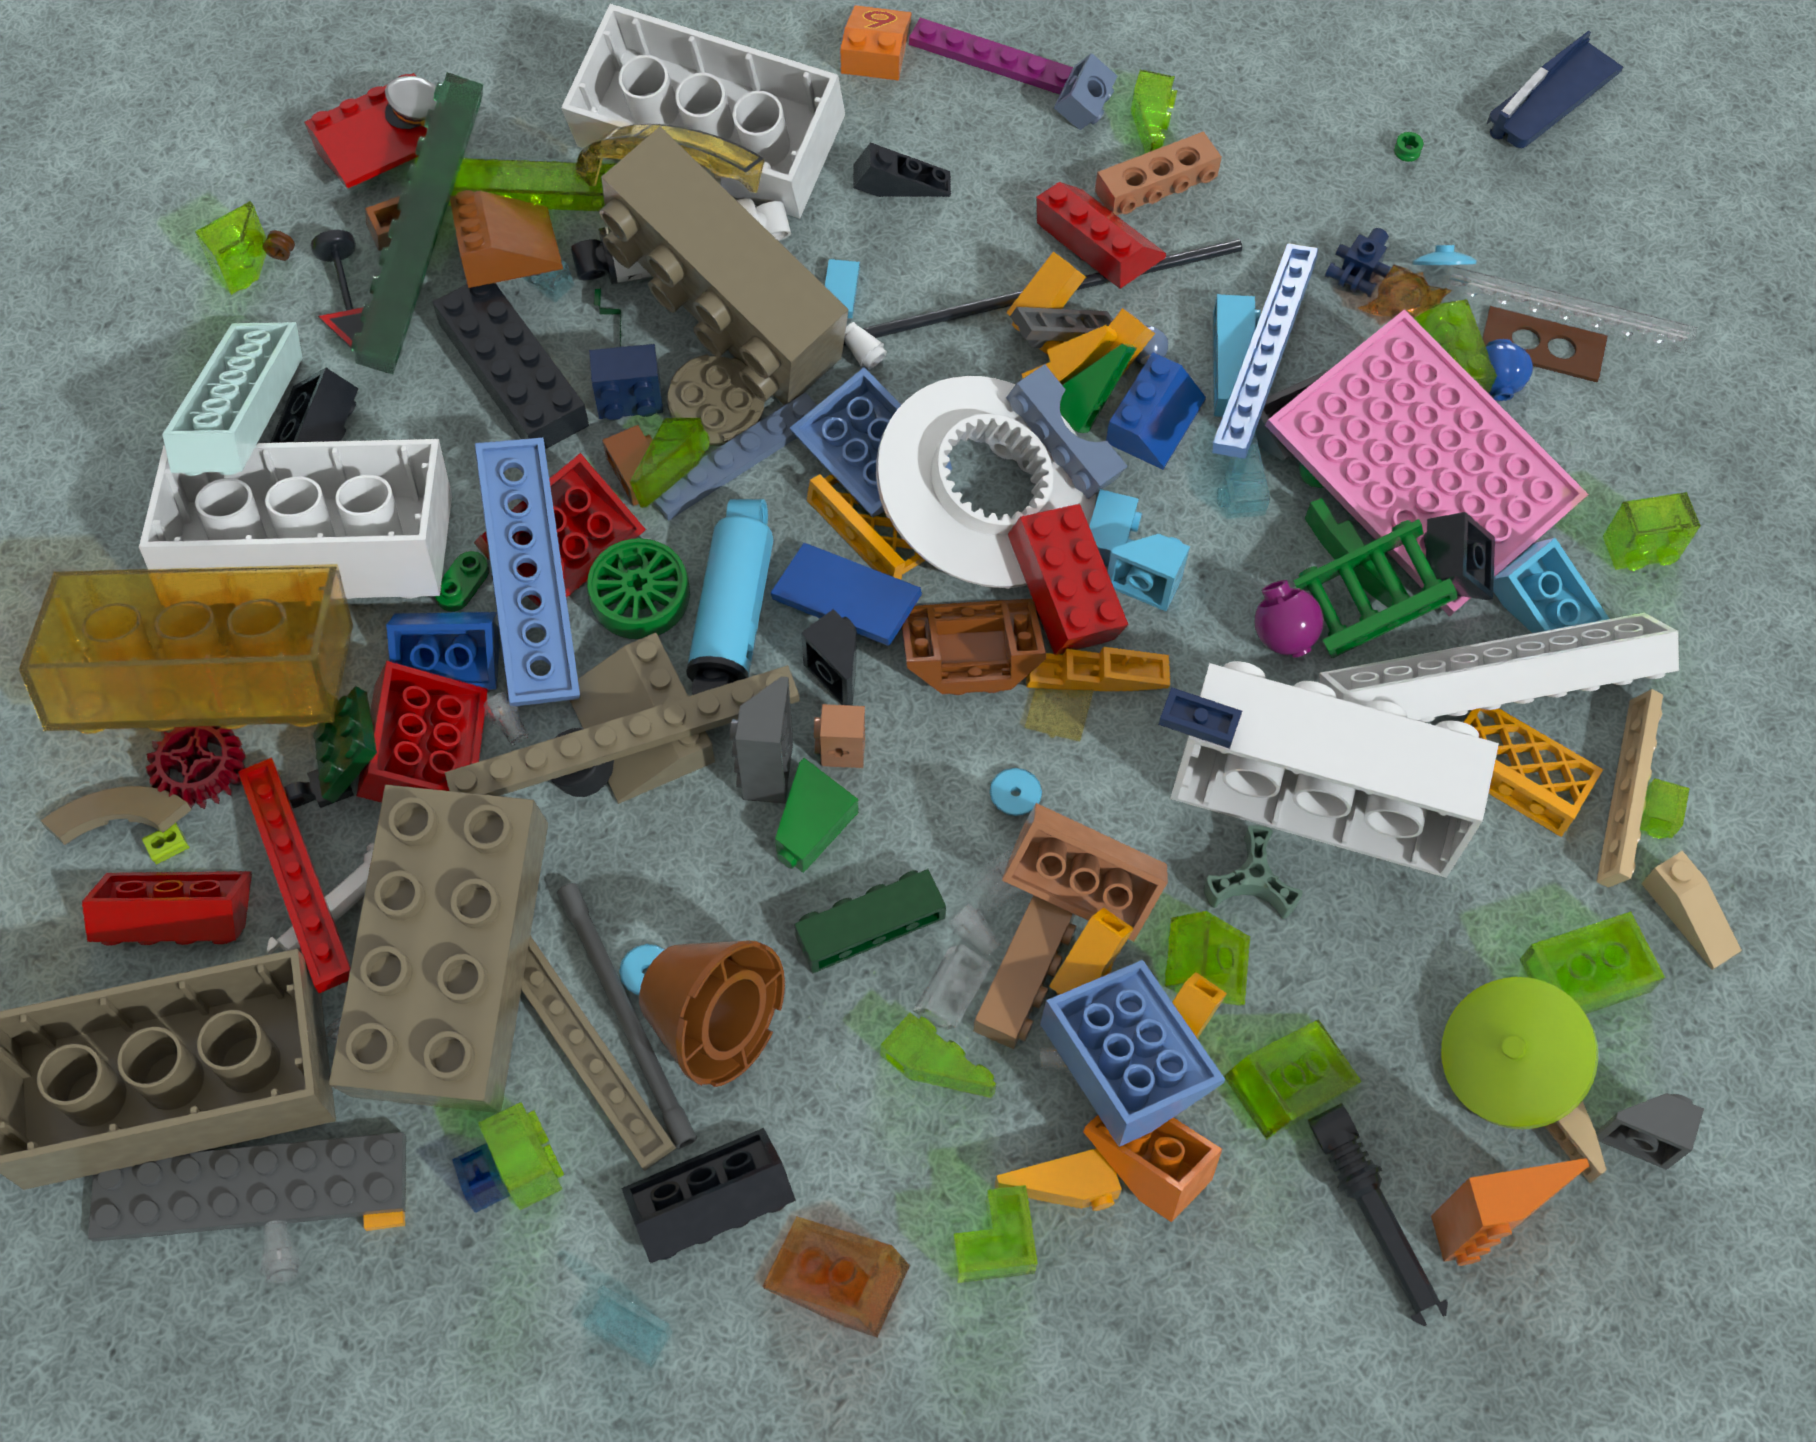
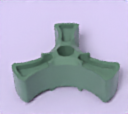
(1254, 877)

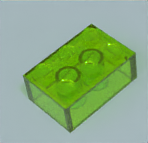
(1597, 963)

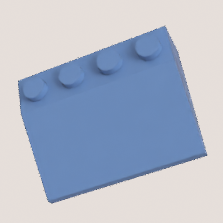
(847, 434)
(1129, 1051)

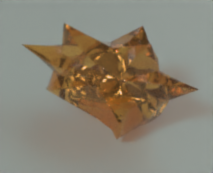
(1406, 291)

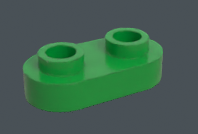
(464, 579)

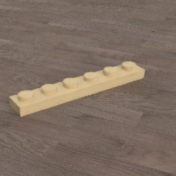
(1630, 789)

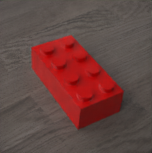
(1067, 578)

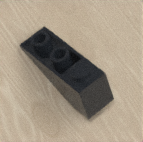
(898, 175)

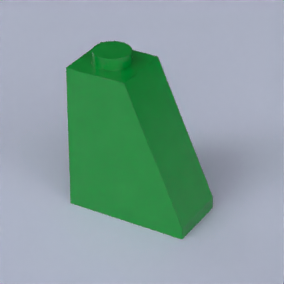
(812, 816)

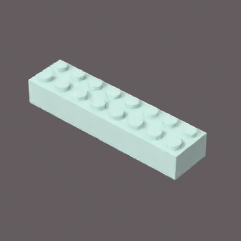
(233, 399)

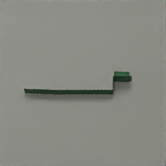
(605, 311)

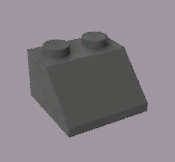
(1655, 1130)

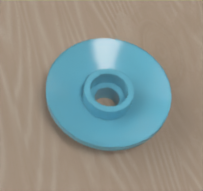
(1444, 256)

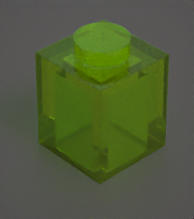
(1664, 809)

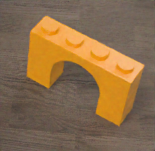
(1053, 288)
(1094, 957)

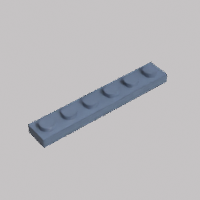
(734, 457)

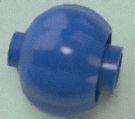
(1511, 366)

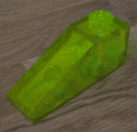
(669, 458)

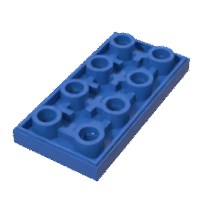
(870, 599)

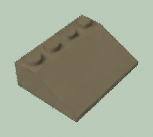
(630, 682)

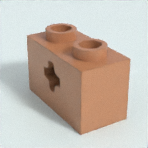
(840, 735)

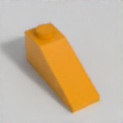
(1070, 1181)

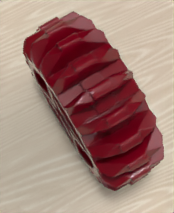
(202, 771)

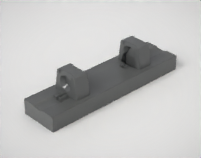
(1051, 324)

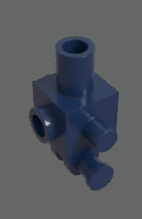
(1361, 262)

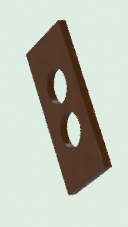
(1588, 345)

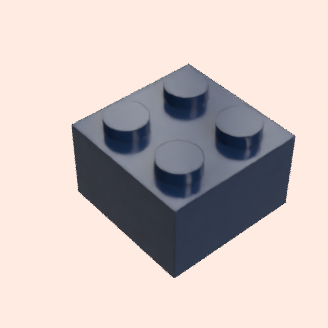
(626, 381)

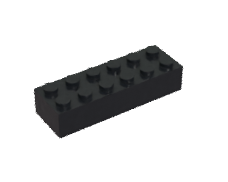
(511, 363)

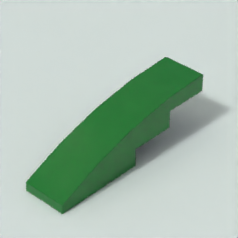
(1341, 540)

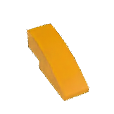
(1078, 353)

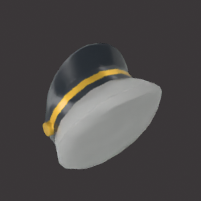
(409, 101)

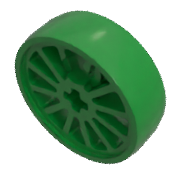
(638, 553)

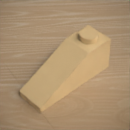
(1693, 908)

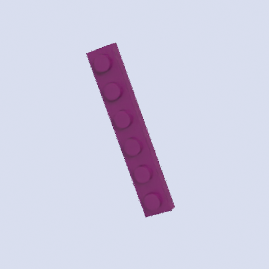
(989, 55)

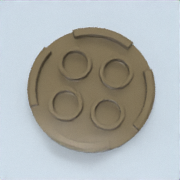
(715, 393)

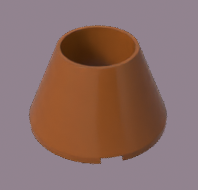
(713, 1005)

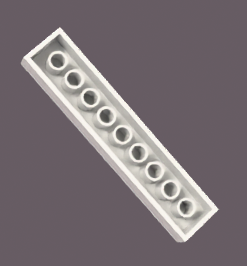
(1514, 668)

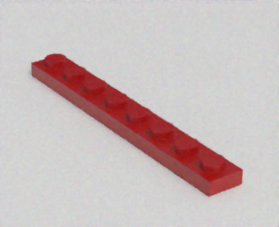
(296, 876)

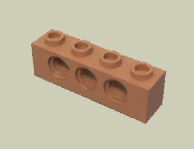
(1158, 174)

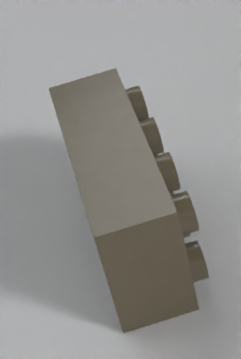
(721, 269)
(440, 950)
(161, 1069)

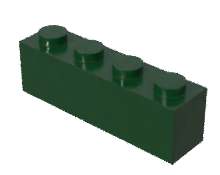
(869, 920)

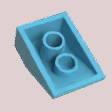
(1546, 590)

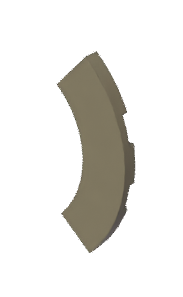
(133, 803)

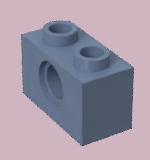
(1086, 92)

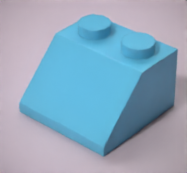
(1149, 569)

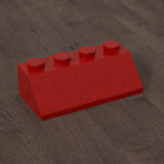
(1096, 234)
(167, 907)

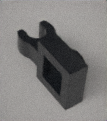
(303, 793)

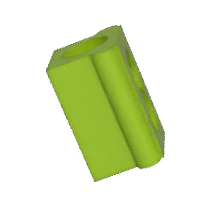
(169, 848)

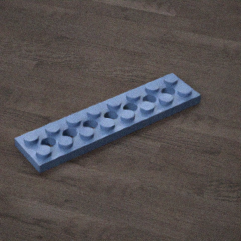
(510, 587)

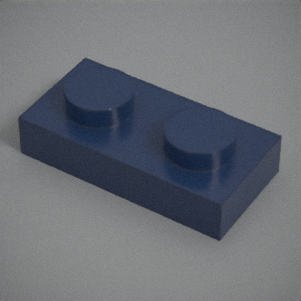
(1200, 717)

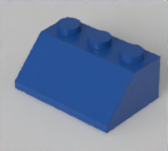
(1155, 412)
(448, 645)

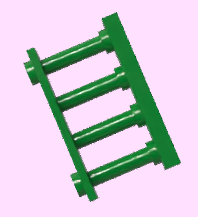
(1402, 608)

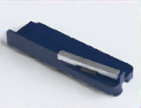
(1553, 92)

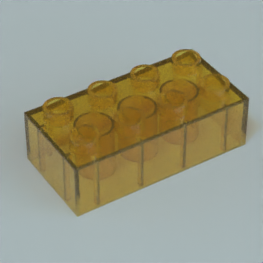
(188, 648)

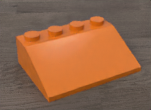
(1494, 1205)

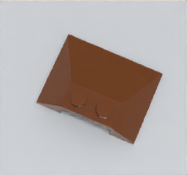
(973, 644)

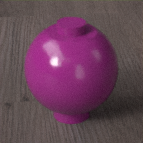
(1288, 619)

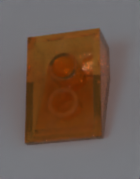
(838, 1275)

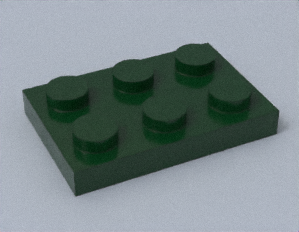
(344, 744)

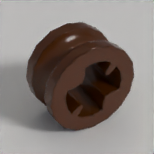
(278, 245)

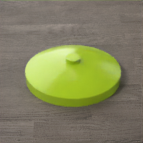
(1519, 1053)

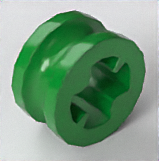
(1404, 153)

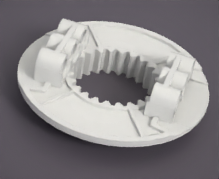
(921, 500)

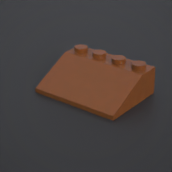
(502, 237)

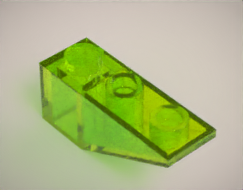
(1150, 105)
(929, 1059)

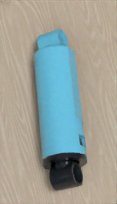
(731, 596)

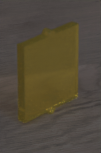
(1059, 712)

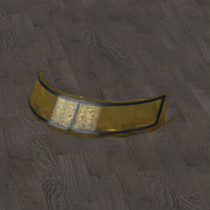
(709, 150)

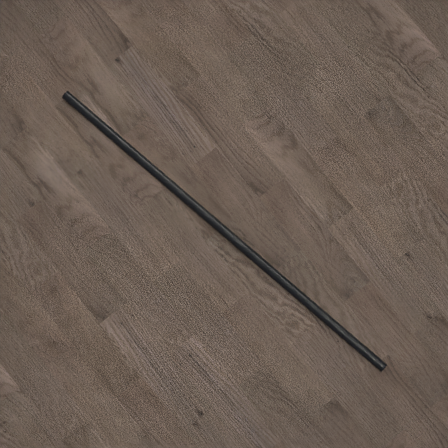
(1008, 299)

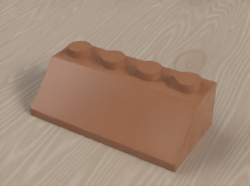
(1084, 869)

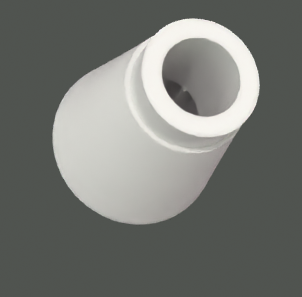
(864, 346)

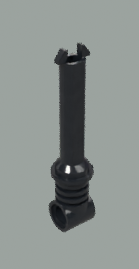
(1362, 1182)

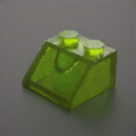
(235, 247)
(1210, 948)

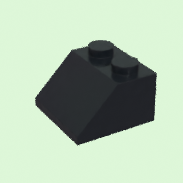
(1463, 552)
(831, 654)

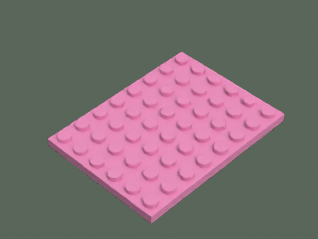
(1416, 438)

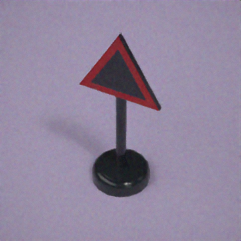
(334, 247)

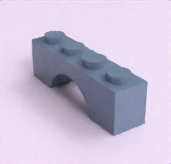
(1087, 463)

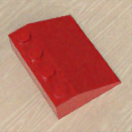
(359, 139)
(586, 520)
(421, 730)

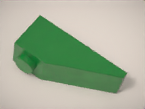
(1091, 388)

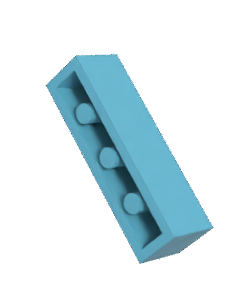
(1232, 333)

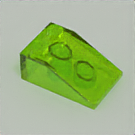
(1291, 1078)

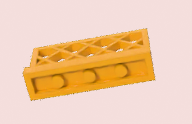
(856, 531)
(1523, 794)

